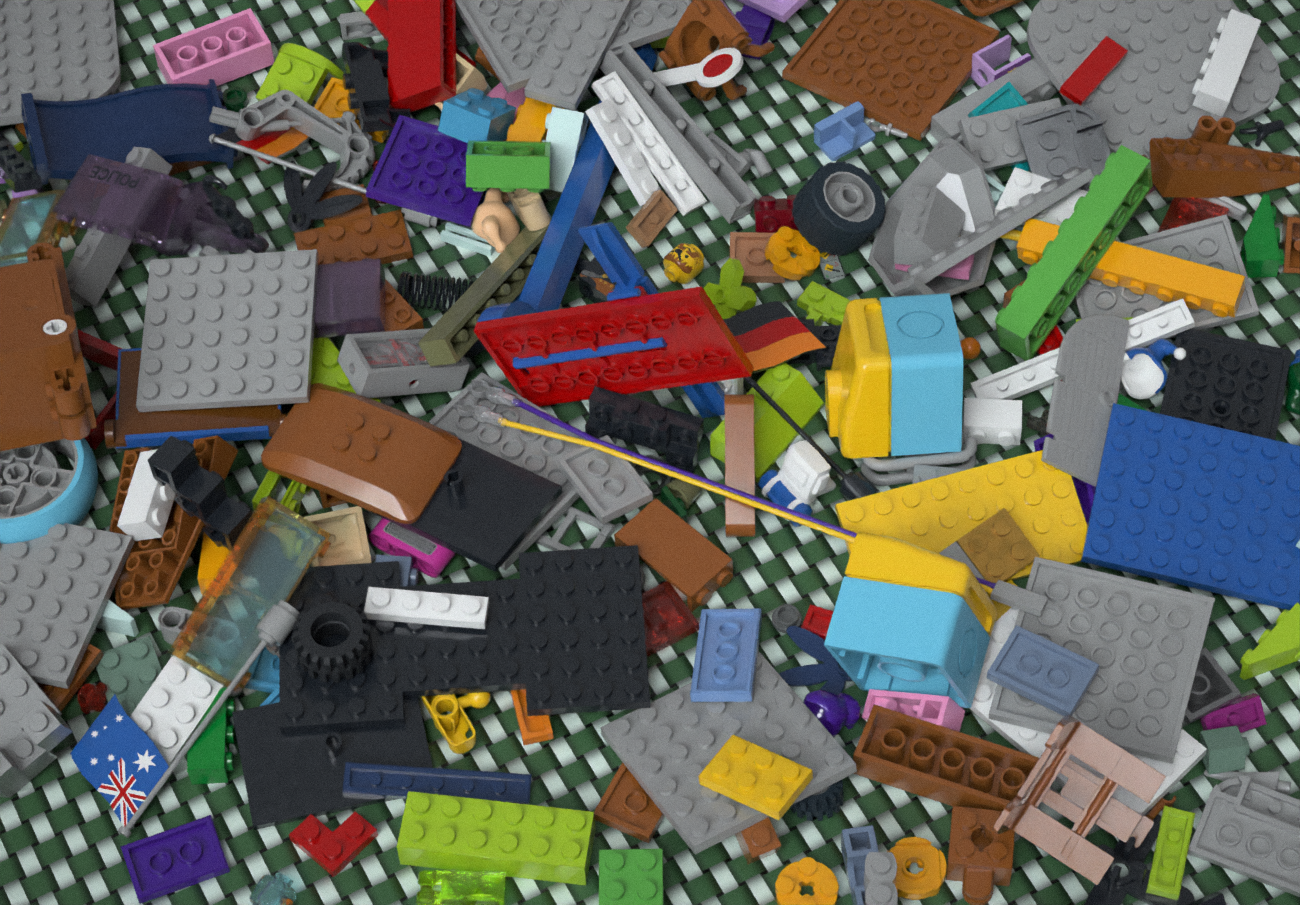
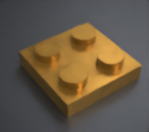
(998, 547)

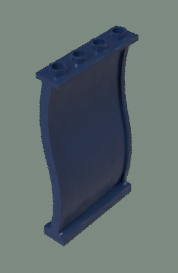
(158, 117)

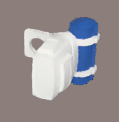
(799, 480)

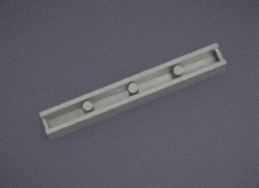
(682, 135)

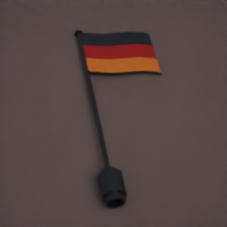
(773, 337)

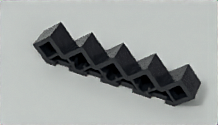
(199, 491)

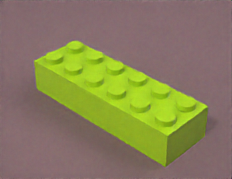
(496, 837)

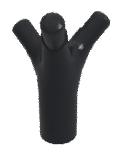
(1263, 130)

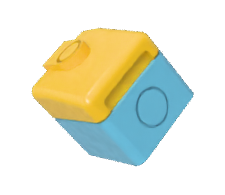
(896, 378)
(910, 620)

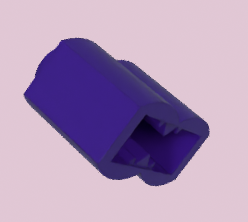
(757, 24)

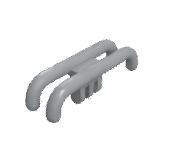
(908, 461)

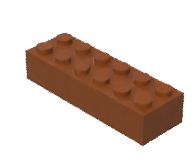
(939, 762)

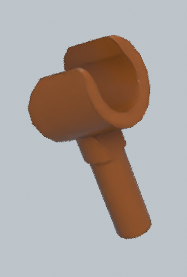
(1159, 807)

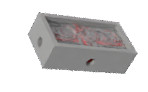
(395, 365)

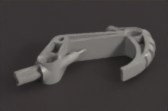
(288, 110)

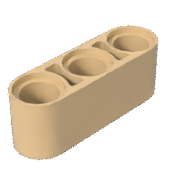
(529, 209)

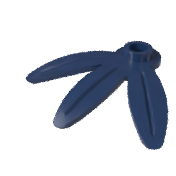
(815, 673)

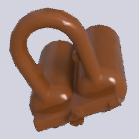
(1213, 131)

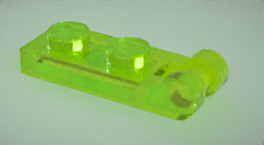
(461, 888)

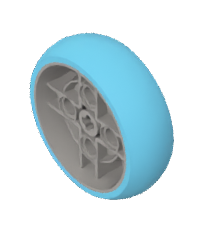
(42, 491)

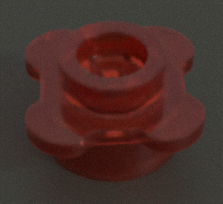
(92, 697)

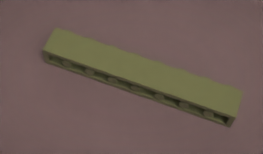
(496, 285)

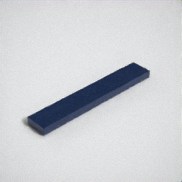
(396, 781)

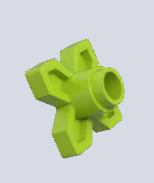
(729, 295)

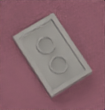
(604, 482)

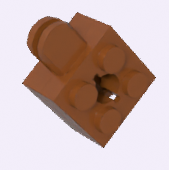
(978, 853)

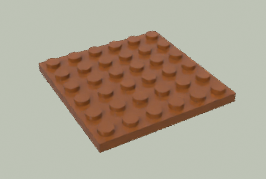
(891, 57)

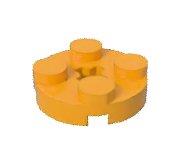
(783, 264)
(806, 873)
(926, 882)

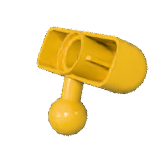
(456, 724)

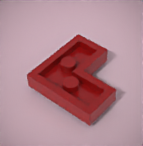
(336, 848)

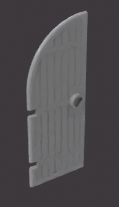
(1082, 402)

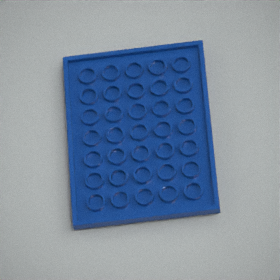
(1197, 507)

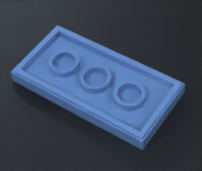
(726, 655)

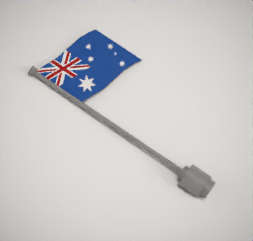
(126, 762)

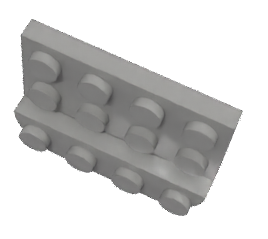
(1251, 833)

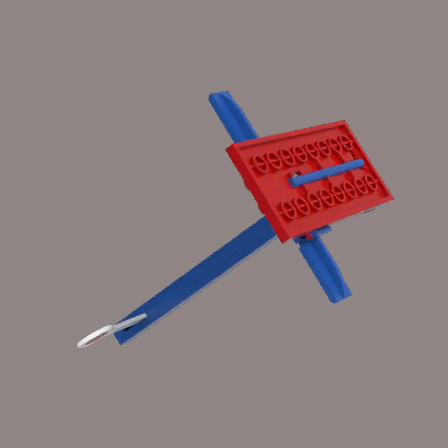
(638, 335)

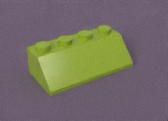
(771, 431)

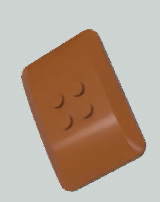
(362, 452)

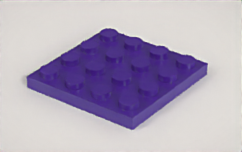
(425, 173)

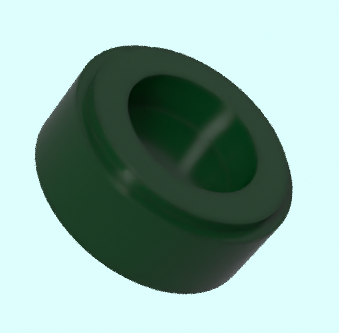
(235, 99)

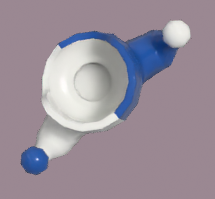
(1143, 368)

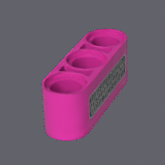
(398, 541)

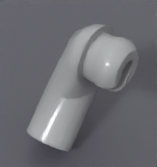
(757, 159)

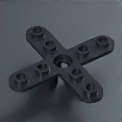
(1114, 888)

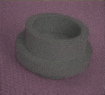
(786, 616)

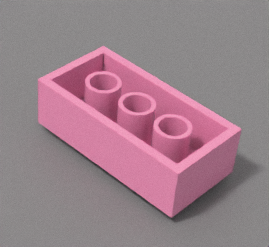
(215, 51)

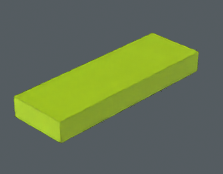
(1170, 853)

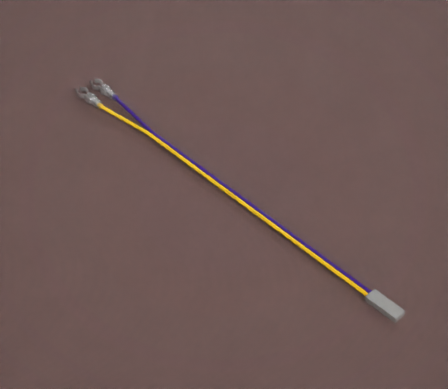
(1000, 591)

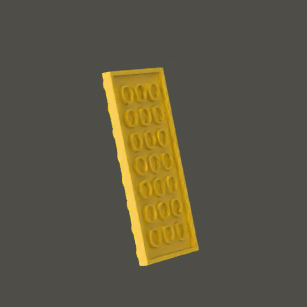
(950, 506)

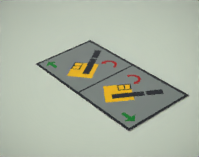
(830, 266)

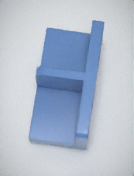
(843, 132)

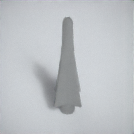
(1266, 779)

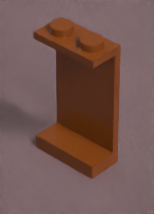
(677, 552)

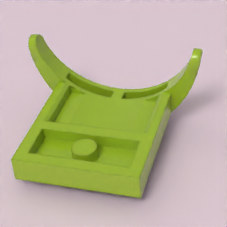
(299, 72)

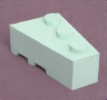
(566, 135)

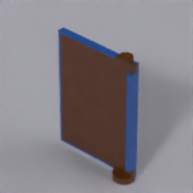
(153, 428)

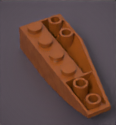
(1216, 169)

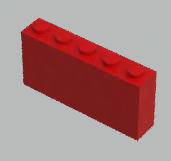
(421, 52)

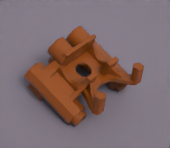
(699, 33)

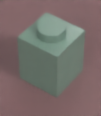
(1224, 749)

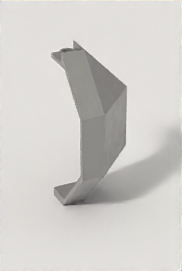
(962, 180)

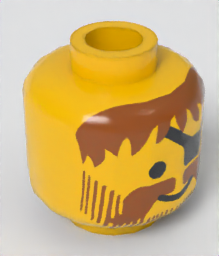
(683, 263)

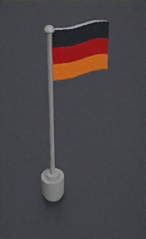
(277, 144)

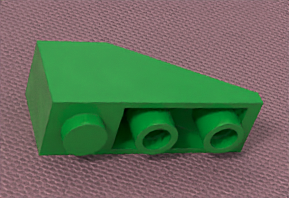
(1260, 244)
(210, 755)

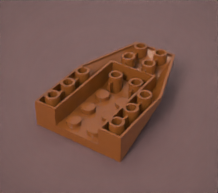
(158, 563)

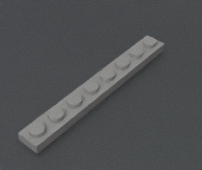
(1006, 220)

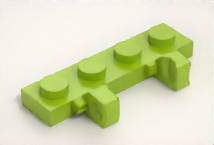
(822, 304)

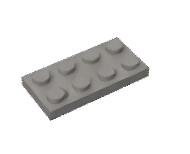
(997, 134)

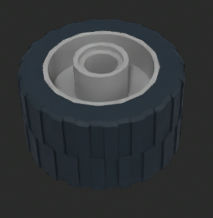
(838, 208)

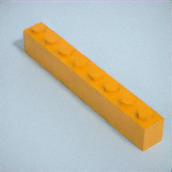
(1148, 272)

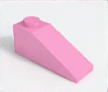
(930, 708)

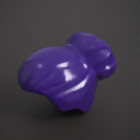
(833, 710)

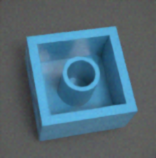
(476, 117)

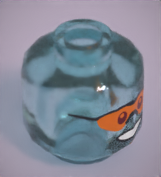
(273, 891)

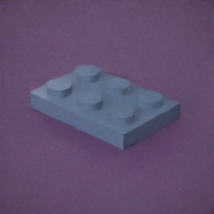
(1043, 671)

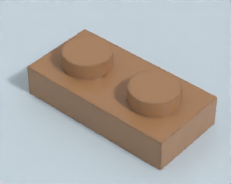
(651, 218)

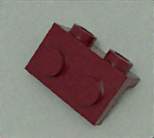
(773, 214)

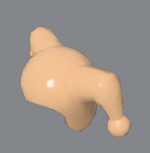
(495, 220)

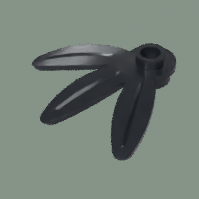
(307, 205)

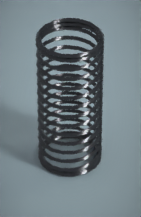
(410, 284)

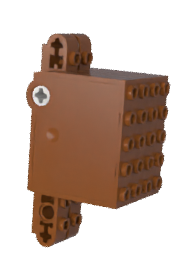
(40, 355)

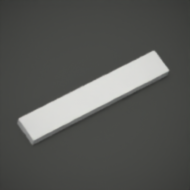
(651, 145)

